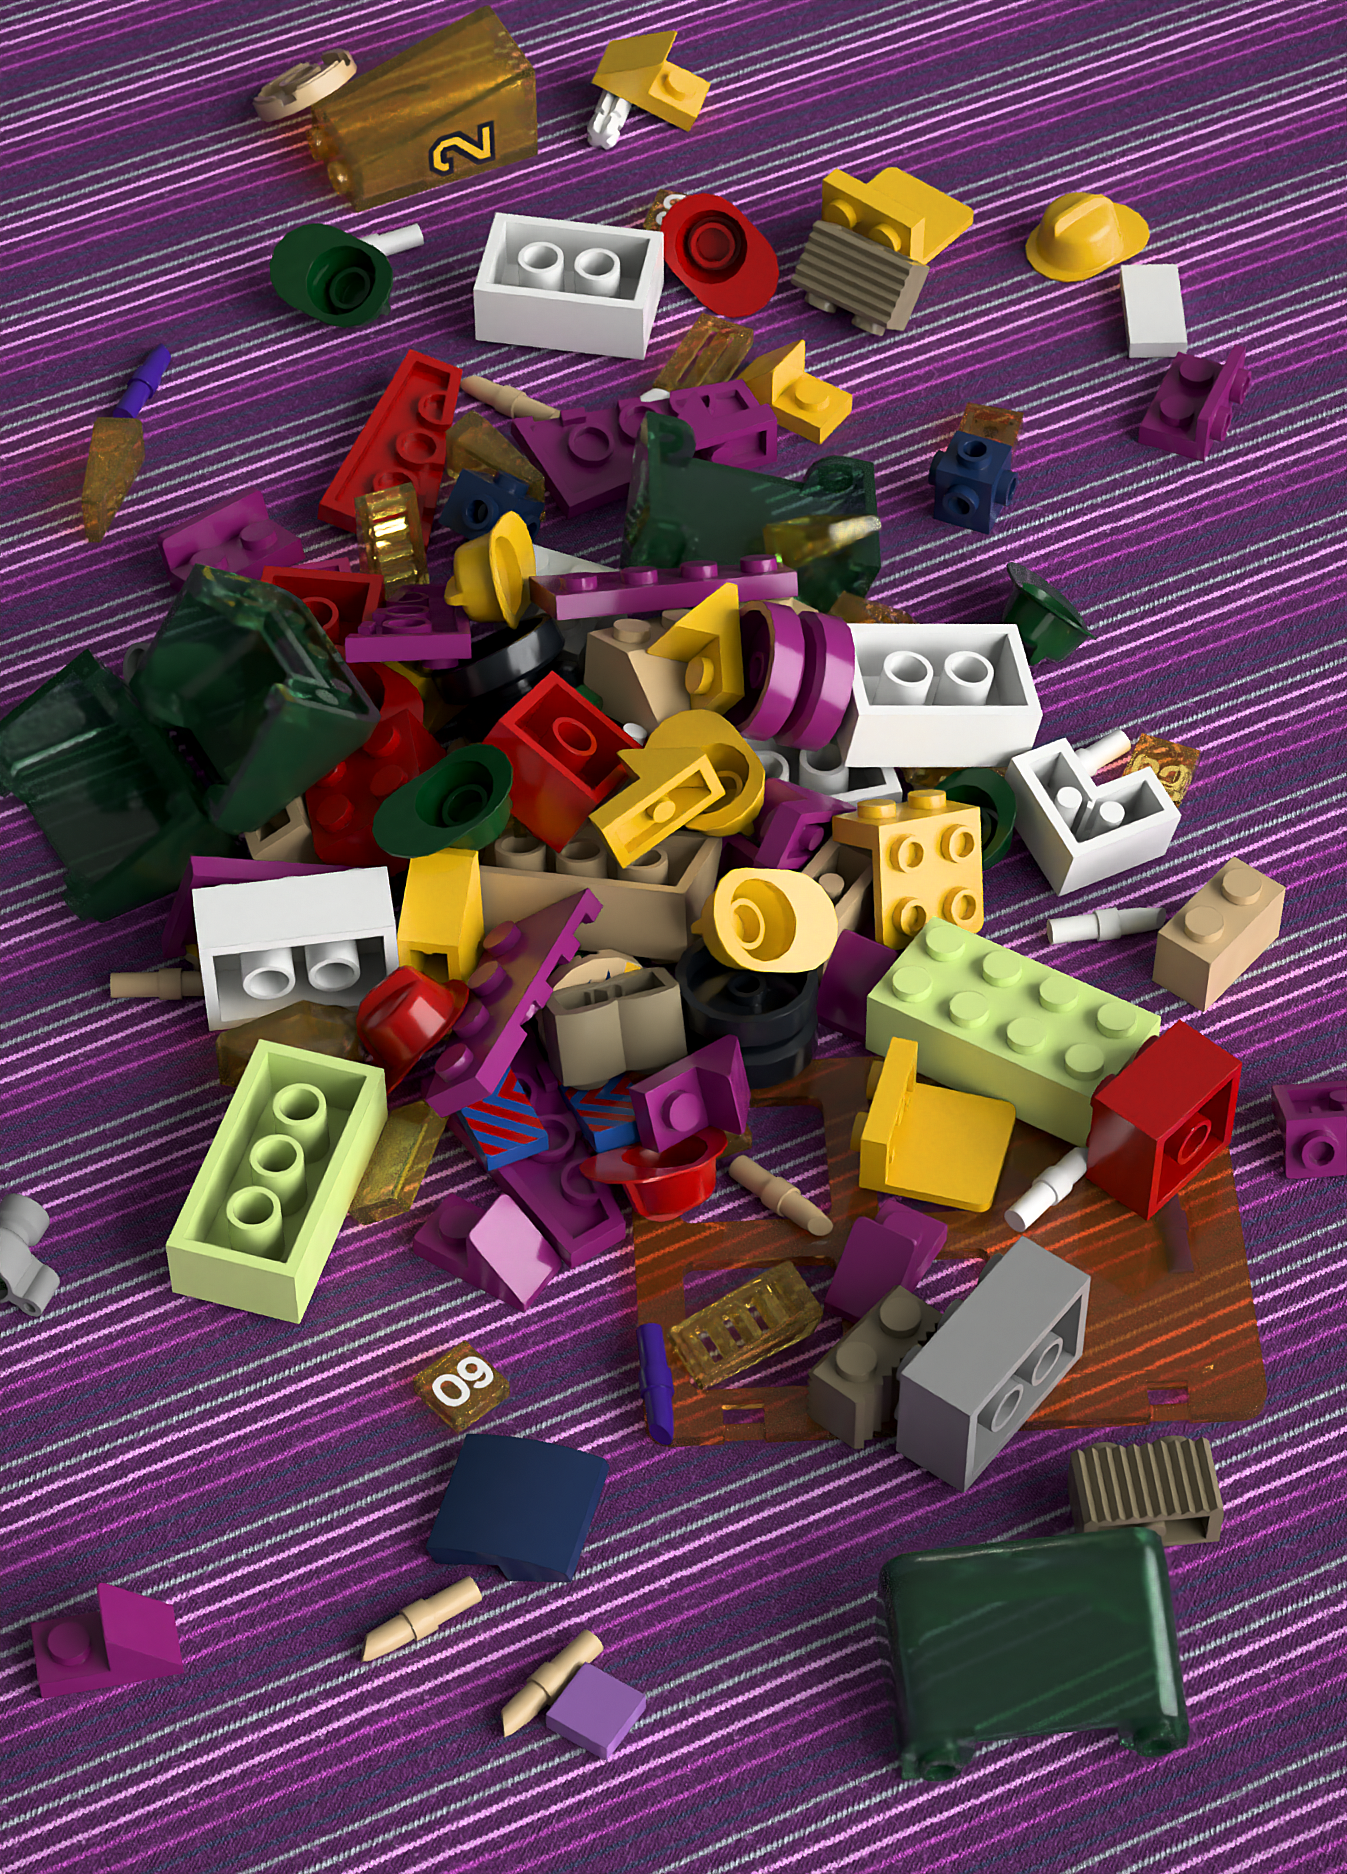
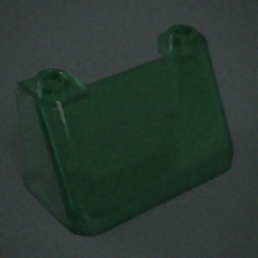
(716, 512)
(256, 690)
(107, 791)
(1029, 1646)

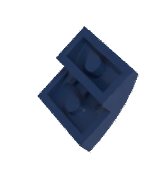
(518, 1507)

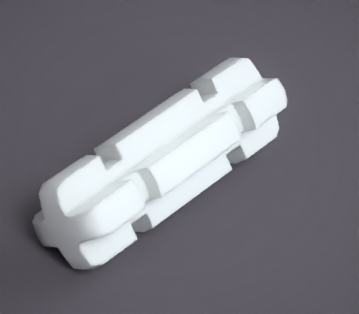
(608, 120)

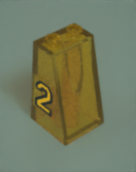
(429, 115)

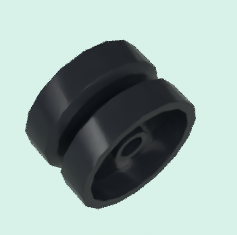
(503, 672)
(765, 1010)

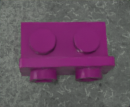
(1195, 404)
(231, 538)
(1312, 1127)

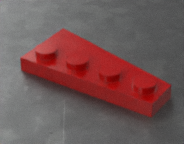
(399, 443)

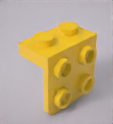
(895, 212)
(921, 861)
(928, 1137)

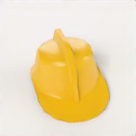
(1084, 237)
(494, 573)
(732, 761)
(768, 921)

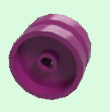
(794, 675)

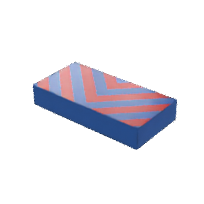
(604, 1113)
(504, 1125)

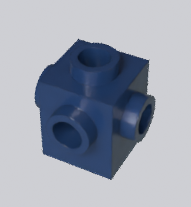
(972, 481)
(482, 499)

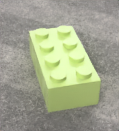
(1005, 1026)
(277, 1181)

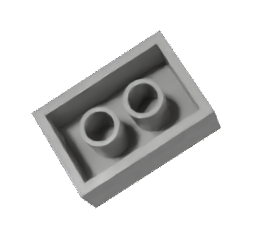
(991, 1362)

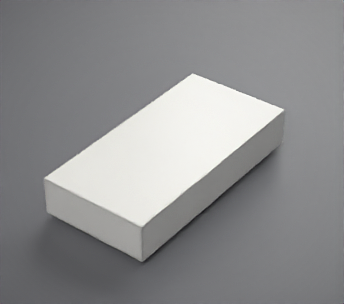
(1153, 310)

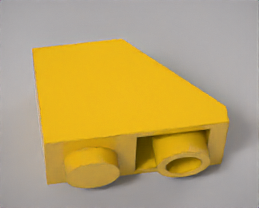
(442, 915)

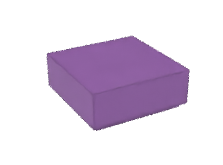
(596, 1711)

